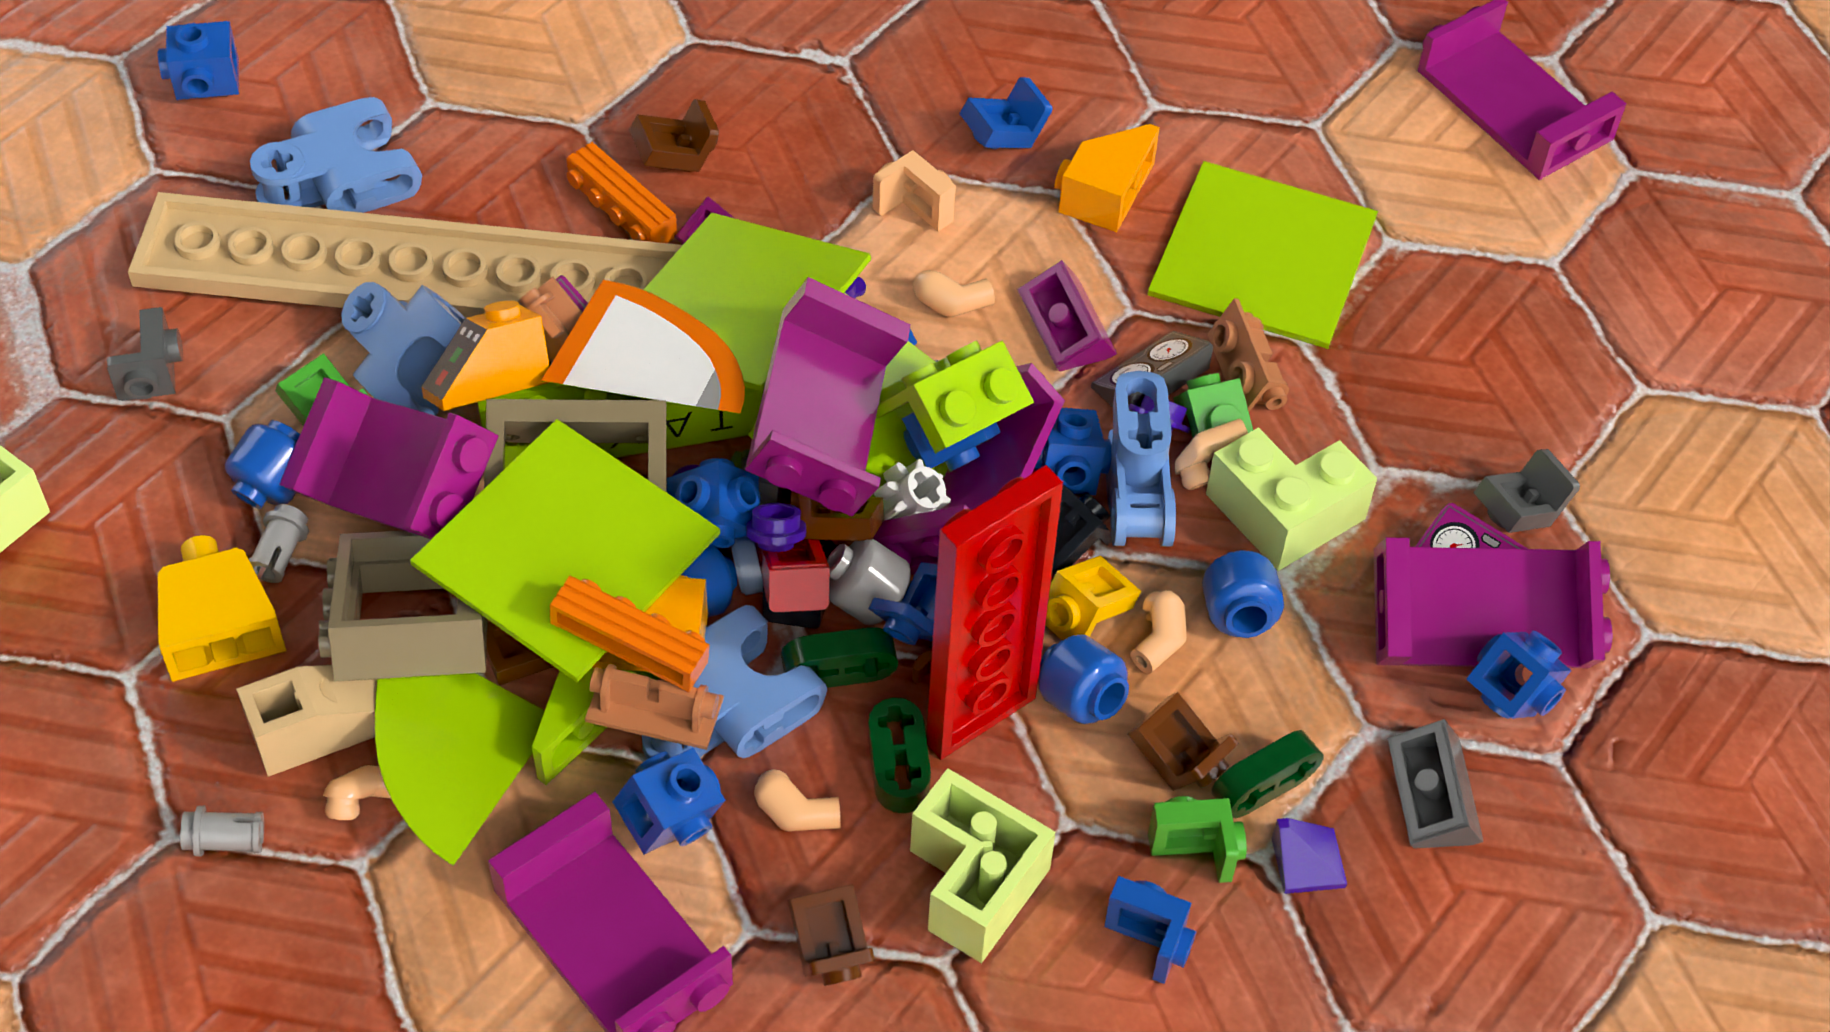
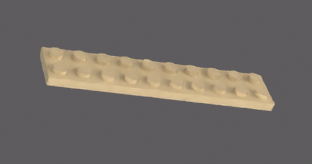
(327, 253)

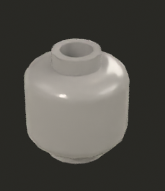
(865, 573)

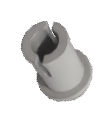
(283, 531)
(221, 831)

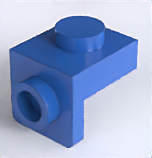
(1008, 121)
(914, 615)
(1154, 917)

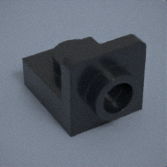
(1078, 528)

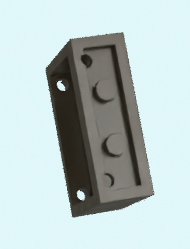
(594, 419)
(392, 645)

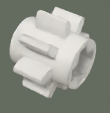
(912, 490)

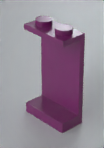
(1513, 94)
(824, 396)
(1001, 459)
(387, 460)
(1452, 601)
(607, 924)

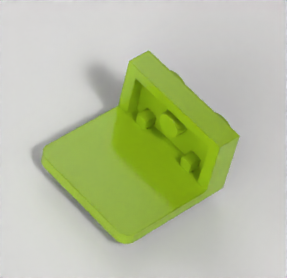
(960, 393)

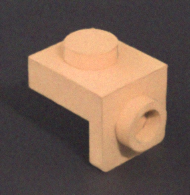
(918, 186)

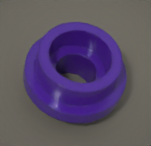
(776, 527)

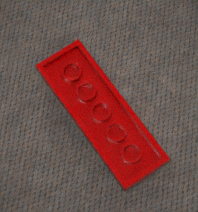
(991, 609)

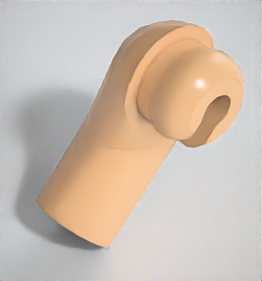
(950, 297)
(1194, 458)
(790, 808)

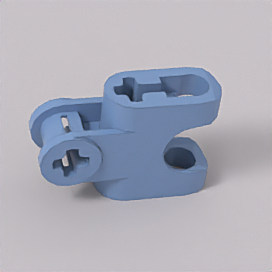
(333, 161)
(401, 341)
(1139, 470)
(754, 706)

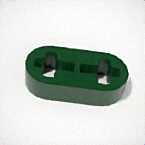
(844, 656)
(911, 753)
(1268, 773)

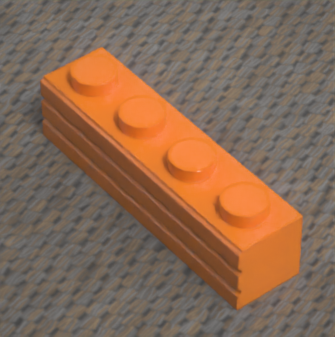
(620, 195)
(629, 632)

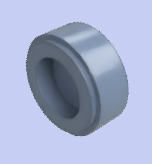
(747, 566)

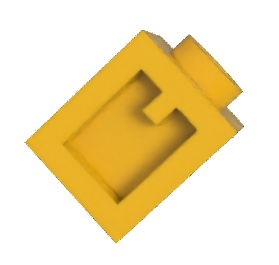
(1086, 596)

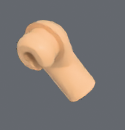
(1168, 628)
(345, 791)

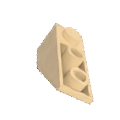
(307, 715)

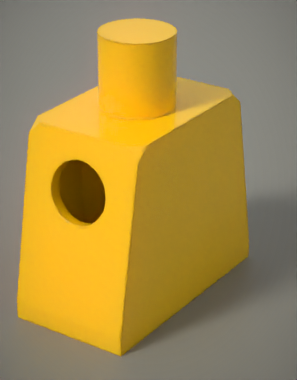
(213, 611)

